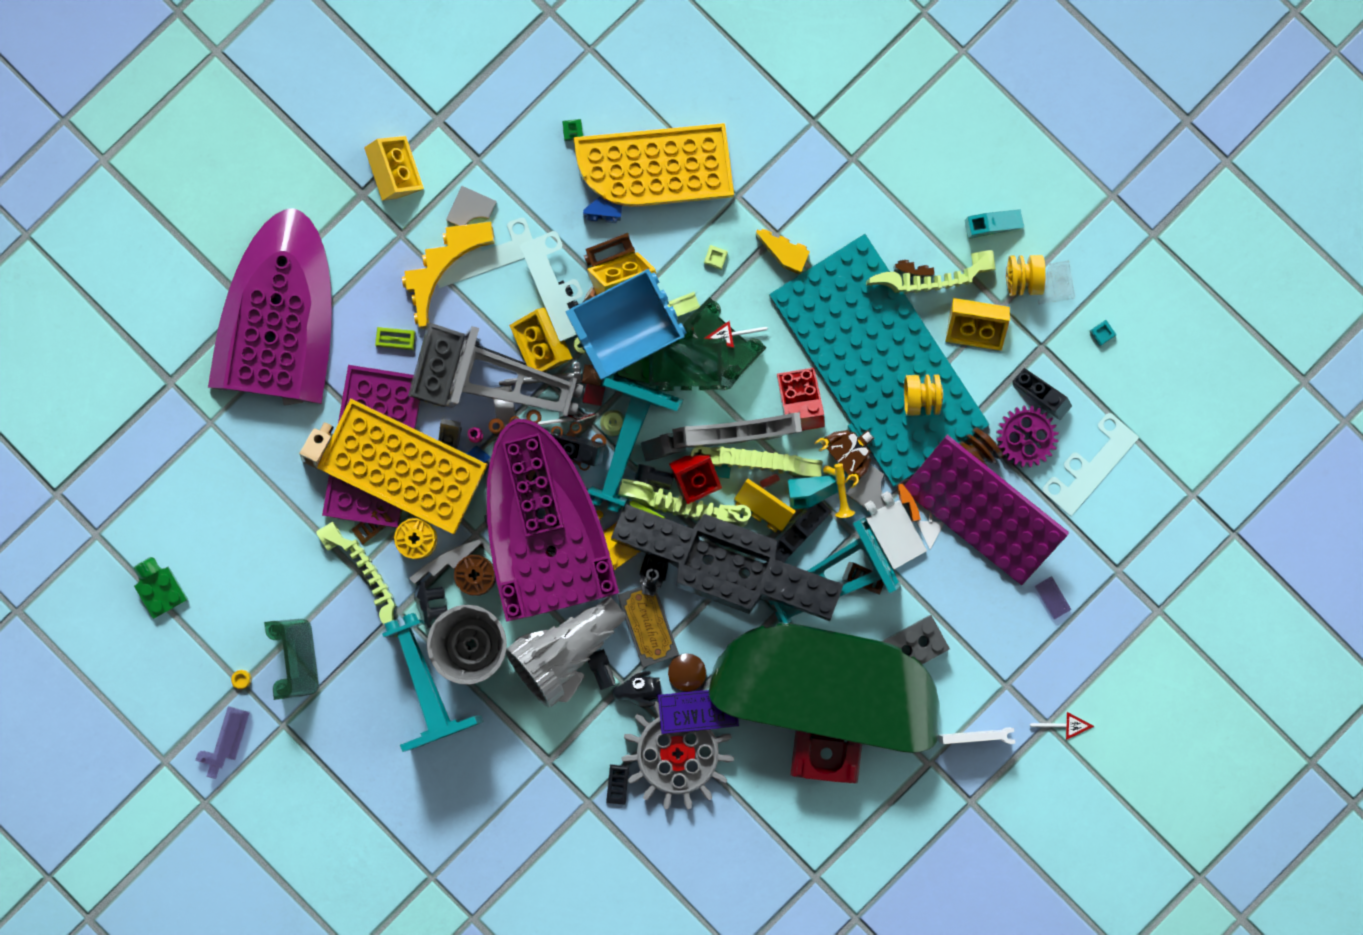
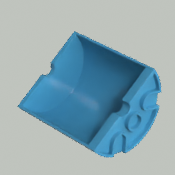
(625, 324)

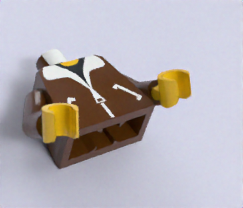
(850, 451)

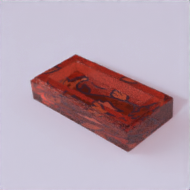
(769, 481)

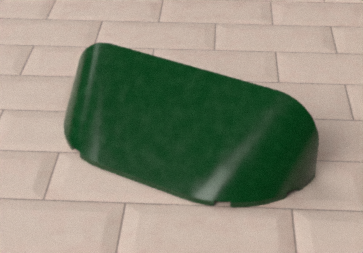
(828, 687)

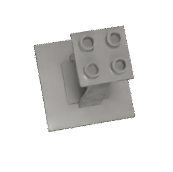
(470, 353)

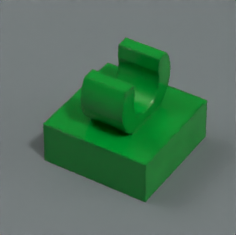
(572, 129)

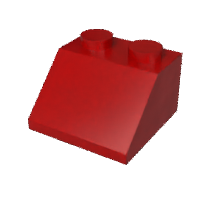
(695, 477)

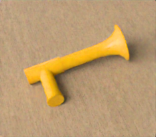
(844, 510)

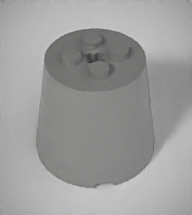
(449, 647)

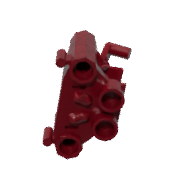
(809, 764)

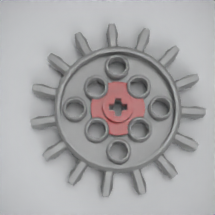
(664, 781)

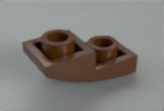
(905, 266)

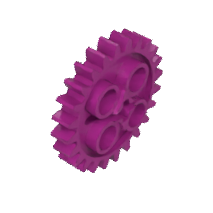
(1037, 422)

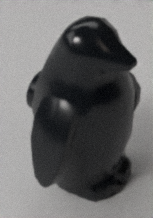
(639, 690)

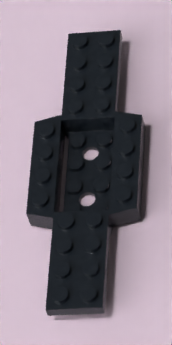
(721, 579)

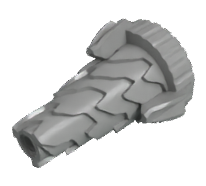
(551, 657)

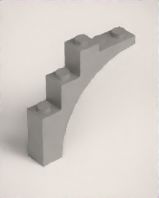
(737, 432)

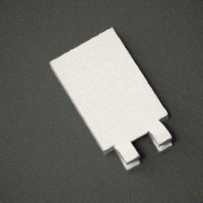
(894, 531)
(977, 736)

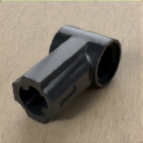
(654, 477)
(600, 666)

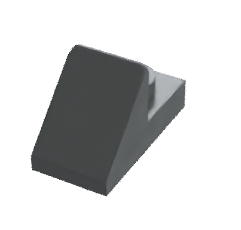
(450, 432)

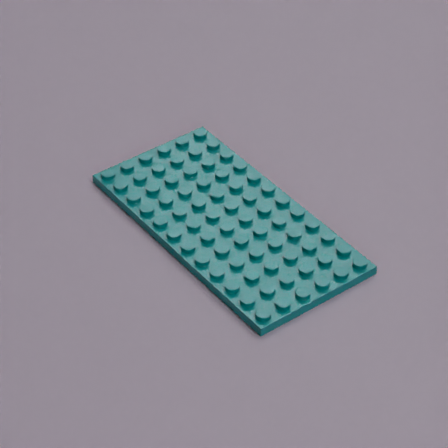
(865, 347)

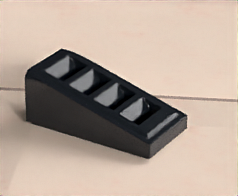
(623, 768)

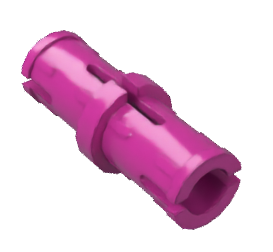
(479, 437)

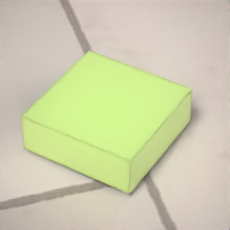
(715, 257)

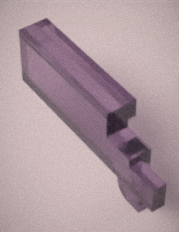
(228, 741)

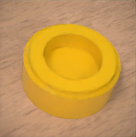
(241, 679)

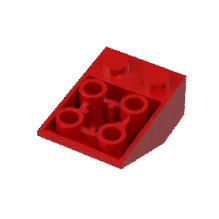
(801, 395)

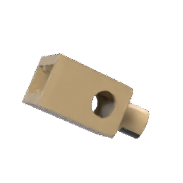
(312, 450)

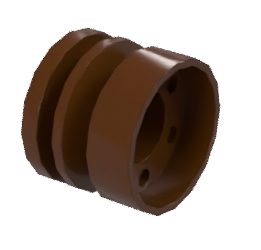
(982, 447)
(484, 582)

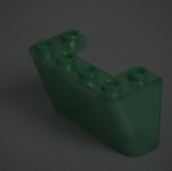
(691, 365)

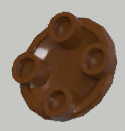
(687, 672)

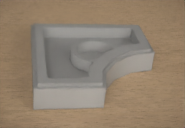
(470, 206)
(868, 488)

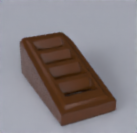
(376, 530)
(850, 570)

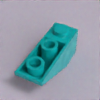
(993, 223)
(810, 491)

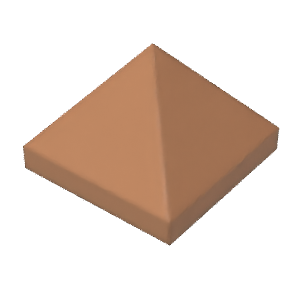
(590, 376)

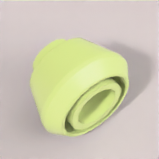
(612, 429)

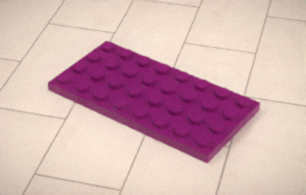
(387, 394)
(985, 510)

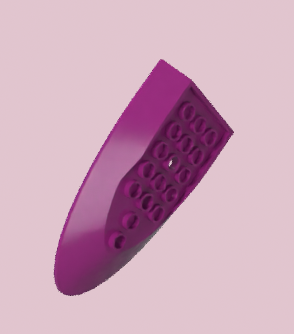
(302, 321)
(518, 539)

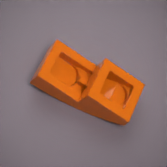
(906, 498)

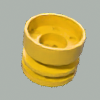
(1026, 275)
(922, 395)
(423, 547)

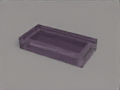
(1052, 597)

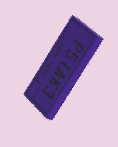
(691, 713)

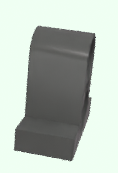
(660, 447)

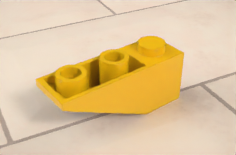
(787, 254)

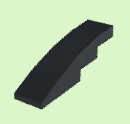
(801, 530)

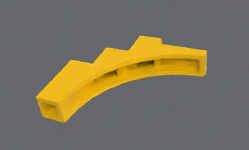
(423, 281)

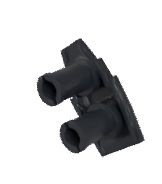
(652, 574)
(422, 597)

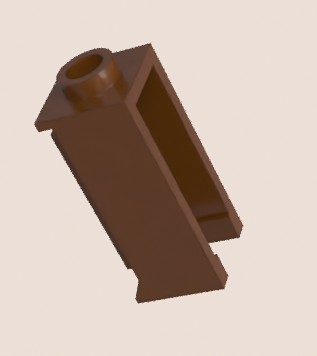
(622, 239)

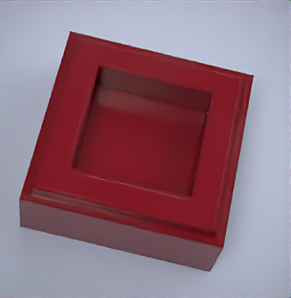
(594, 395)

